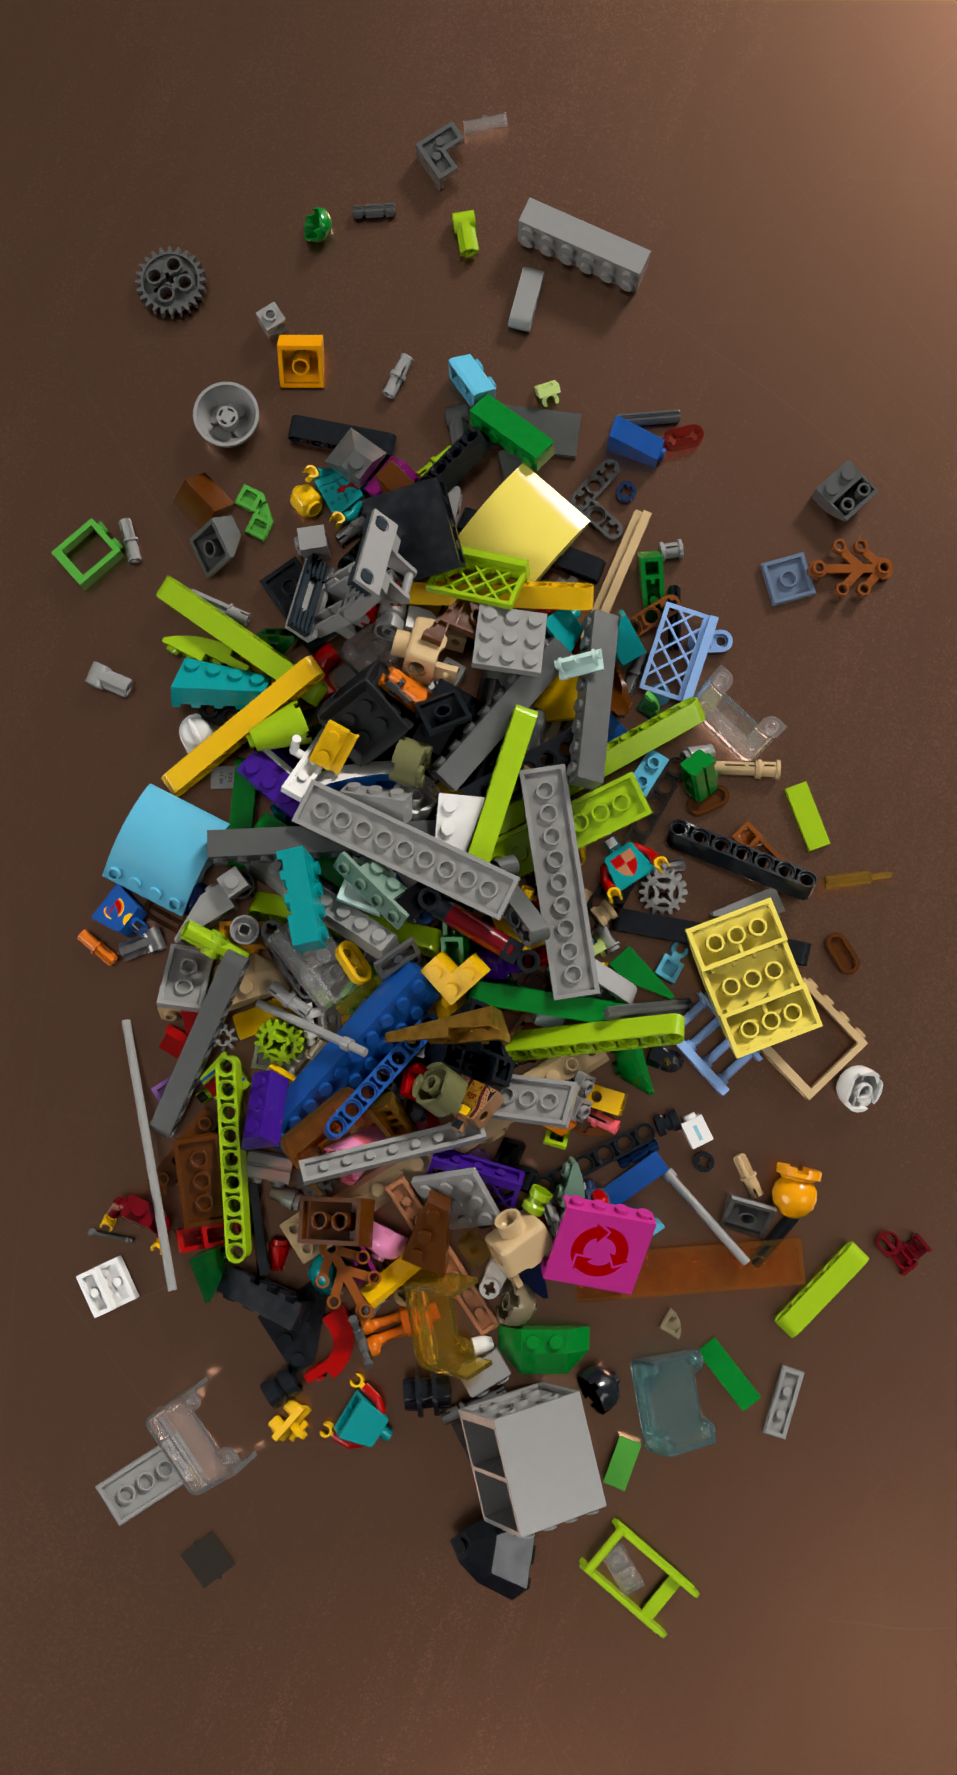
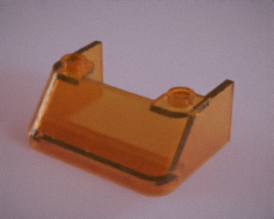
(308, 1133)

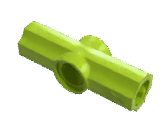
(211, 942)

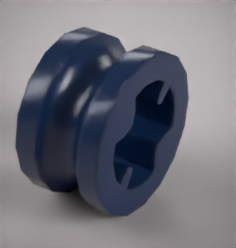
(628, 485)

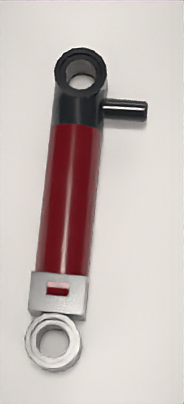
(478, 930)

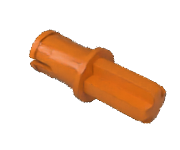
(97, 947)

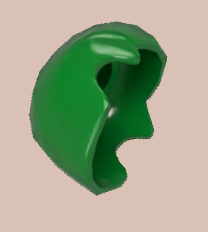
(317, 225)

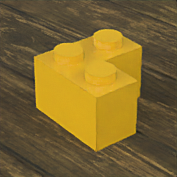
(452, 980)

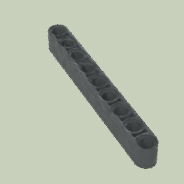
(199, 1043)

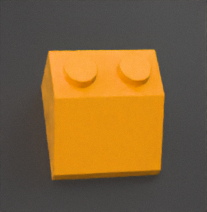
(301, 361)

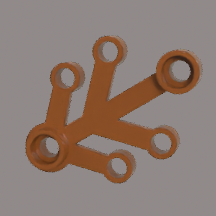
(854, 568)
(345, 1274)

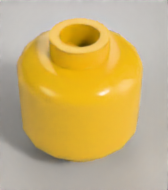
(306, 500)

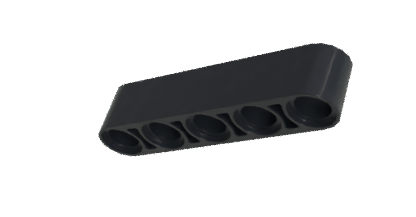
(329, 434)

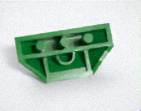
(633, 1069)
(543, 1347)

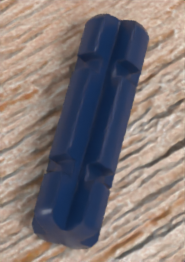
(638, 1154)

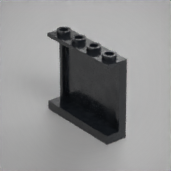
(424, 526)

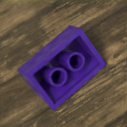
(265, 1110)

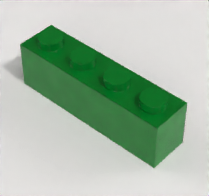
(512, 432)

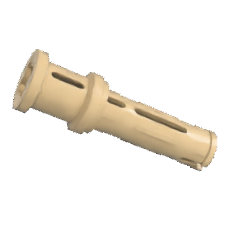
(757, 769)

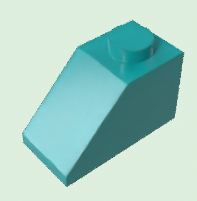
(628, 643)

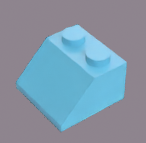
(470, 379)

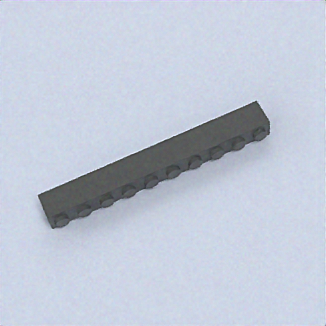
(262, 843)

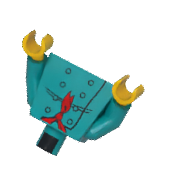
(338, 493)

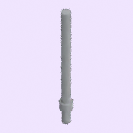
(345, 1043)
(670, 1177)

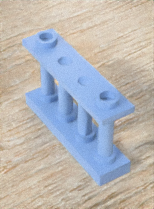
(704, 1064)

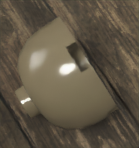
(516, 1304)

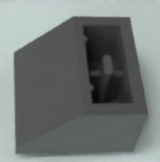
(844, 492)

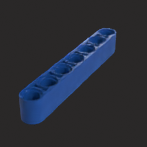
(374, 1085)

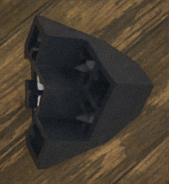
(475, 1060)
(495, 1558)

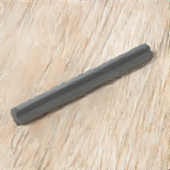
(647, 1008)

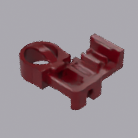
(904, 1255)

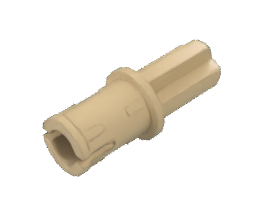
(747, 1175)

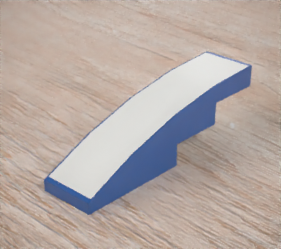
(365, 775)

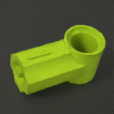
(465, 226)

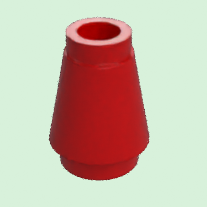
(278, 1252)

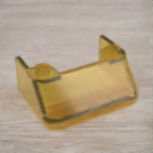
(435, 1326)

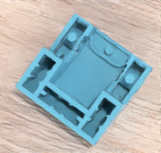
(162, 849)

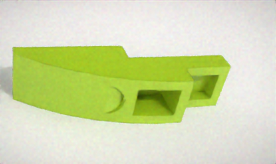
(204, 649)

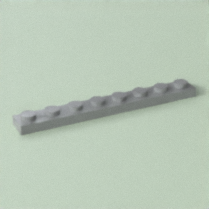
(387, 1152)

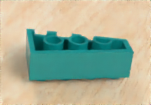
(215, 685)
(303, 899)

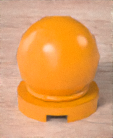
(794, 1191)

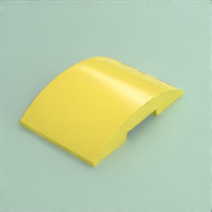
(524, 522)
(752, 978)

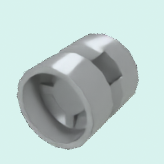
(389, 621)
(244, 929)

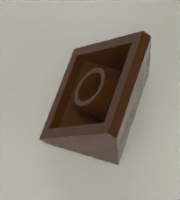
(202, 500)

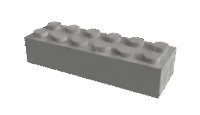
(582, 245)

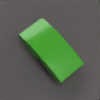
(622, 1463)

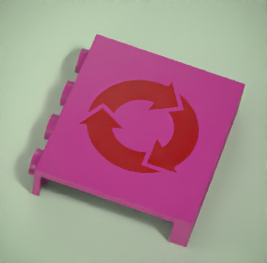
(599, 1245)

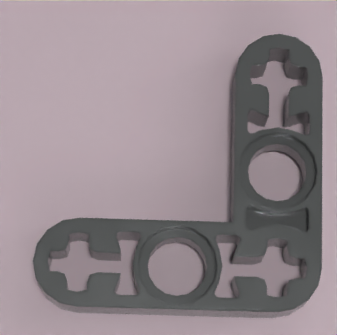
(592, 505)

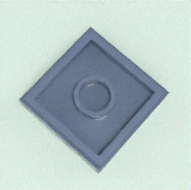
(787, 579)

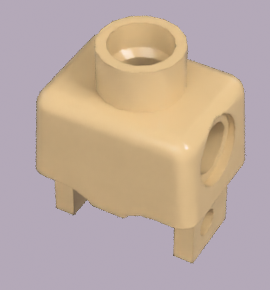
(422, 657)
(518, 1242)

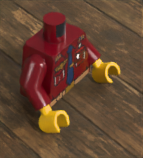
(136, 1212)

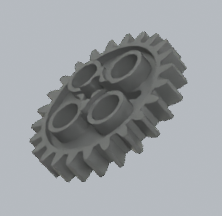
(160, 267)

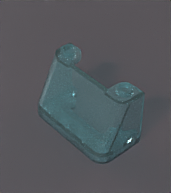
(670, 1403)

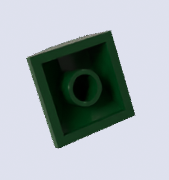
(209, 1269)

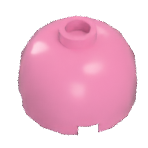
(387, 1243)

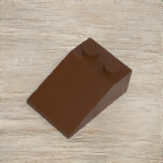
(336, 1221)

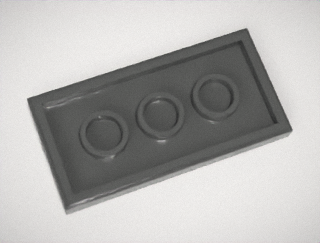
(558, 425)

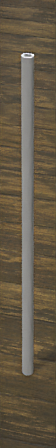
(149, 1156)

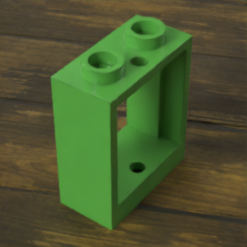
(102, 566)

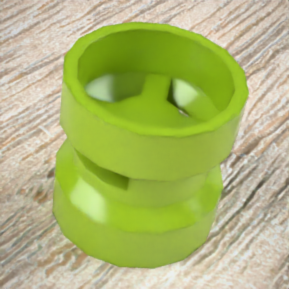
(537, 1199)

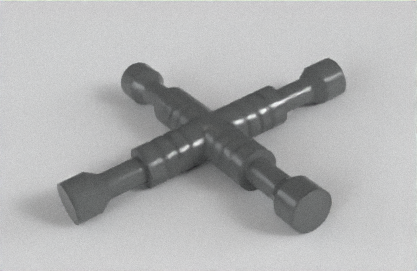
(361, 1340)

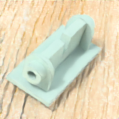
(580, 664)

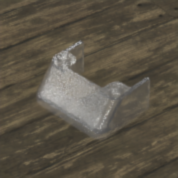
(189, 1444)

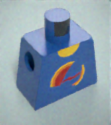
(122, 912)

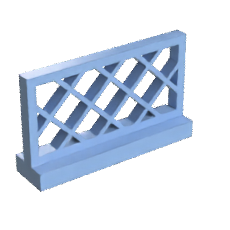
(697, 657)

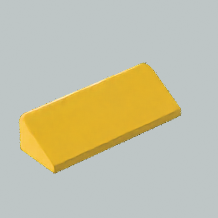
(249, 1020)

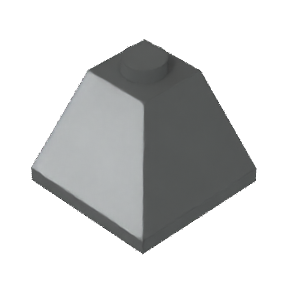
(355, 458)
(215, 543)

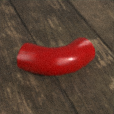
(326, 658)

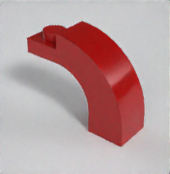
(343, 1345)

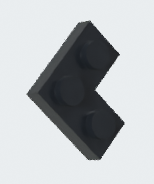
(510, 1154)

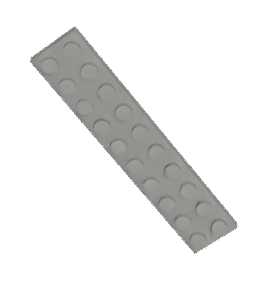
(406, 849)
(559, 881)

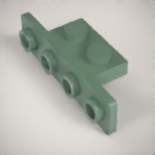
(376, 886)

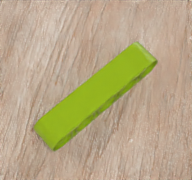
(821, 1289)

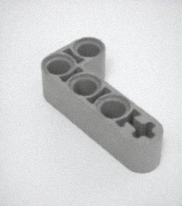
(612, 985)

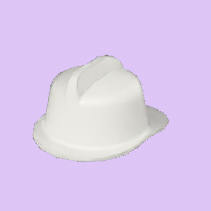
(194, 731)

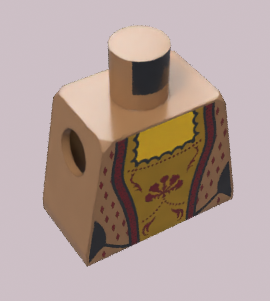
(477, 1106)

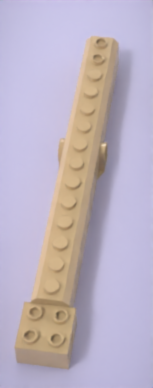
(372, 1184)

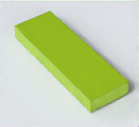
(807, 816)

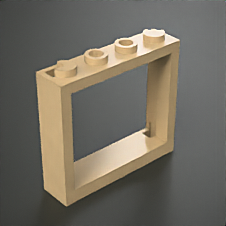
(842, 1020)

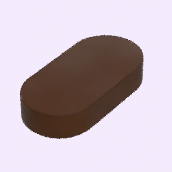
(711, 803)
(842, 953)

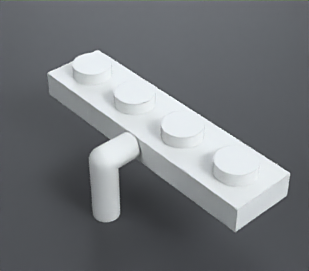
(305, 770)

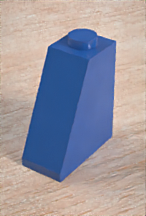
(635, 442)

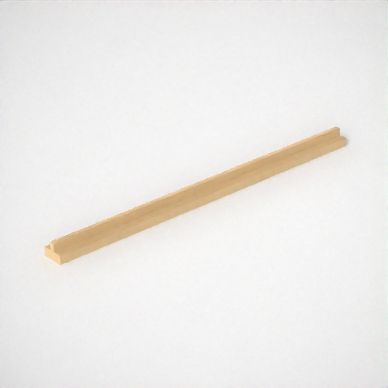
(609, 591)

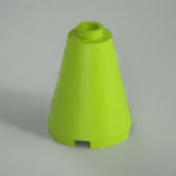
(279, 729)

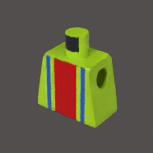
(209, 1081)

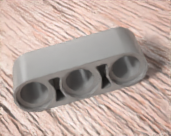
(526, 299)

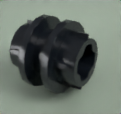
(427, 1393)

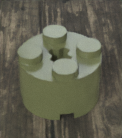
(410, 762)
(440, 1090)

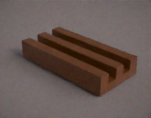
(148, 905)

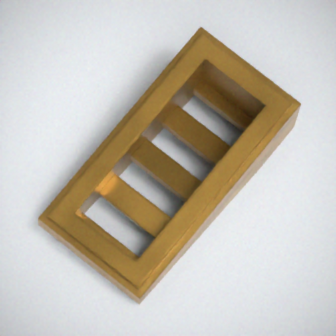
(389, 1102)

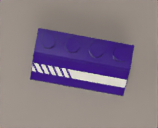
(267, 773)

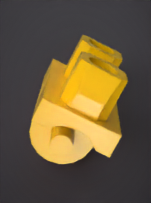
(283, 1429)

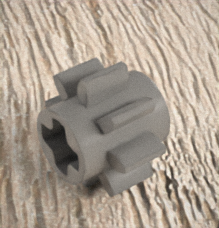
(219, 1042)

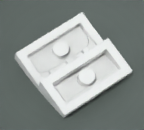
(107, 1286)

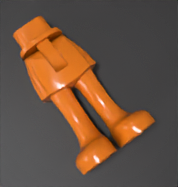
(376, 1341)

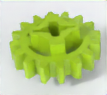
(279, 1042)

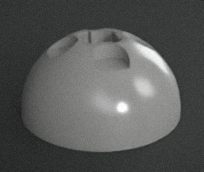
(221, 405)

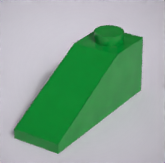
(651, 581)
(636, 971)

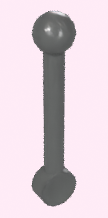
(92, 1232)

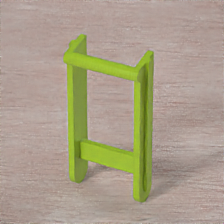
(661, 1595)

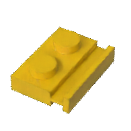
(333, 747)

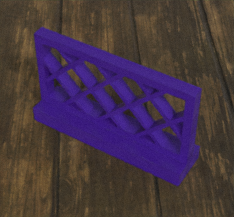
(493, 1173)

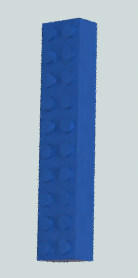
(392, 1006)

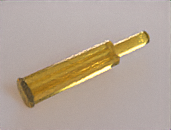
(854, 879)
(357, 995)

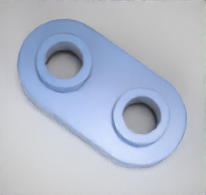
(714, 647)

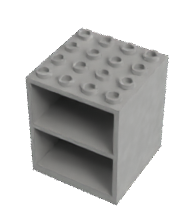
(532, 1459)

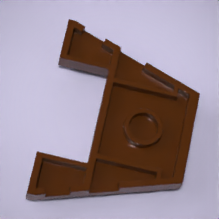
(459, 617)

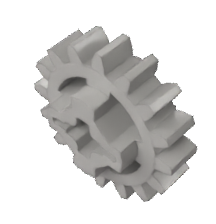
(668, 884)

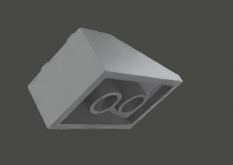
(210, 909)

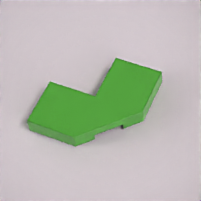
(261, 520)

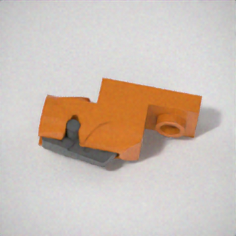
(404, 688)

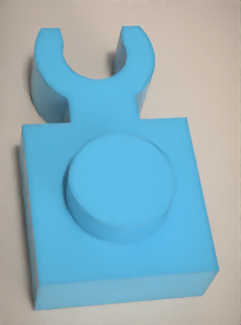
(670, 966)

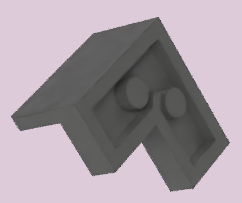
(434, 151)

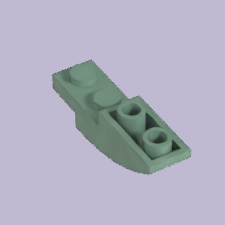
(570, 1184)

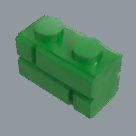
(699, 775)

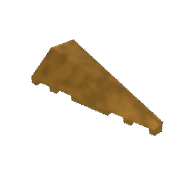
(471, 1026)

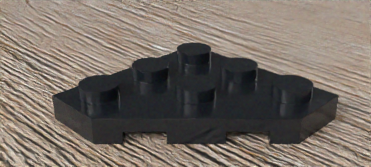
(301, 1345)

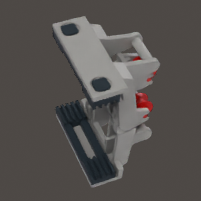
(352, 588)

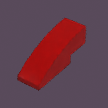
(201, 1237)

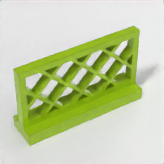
(484, 563)

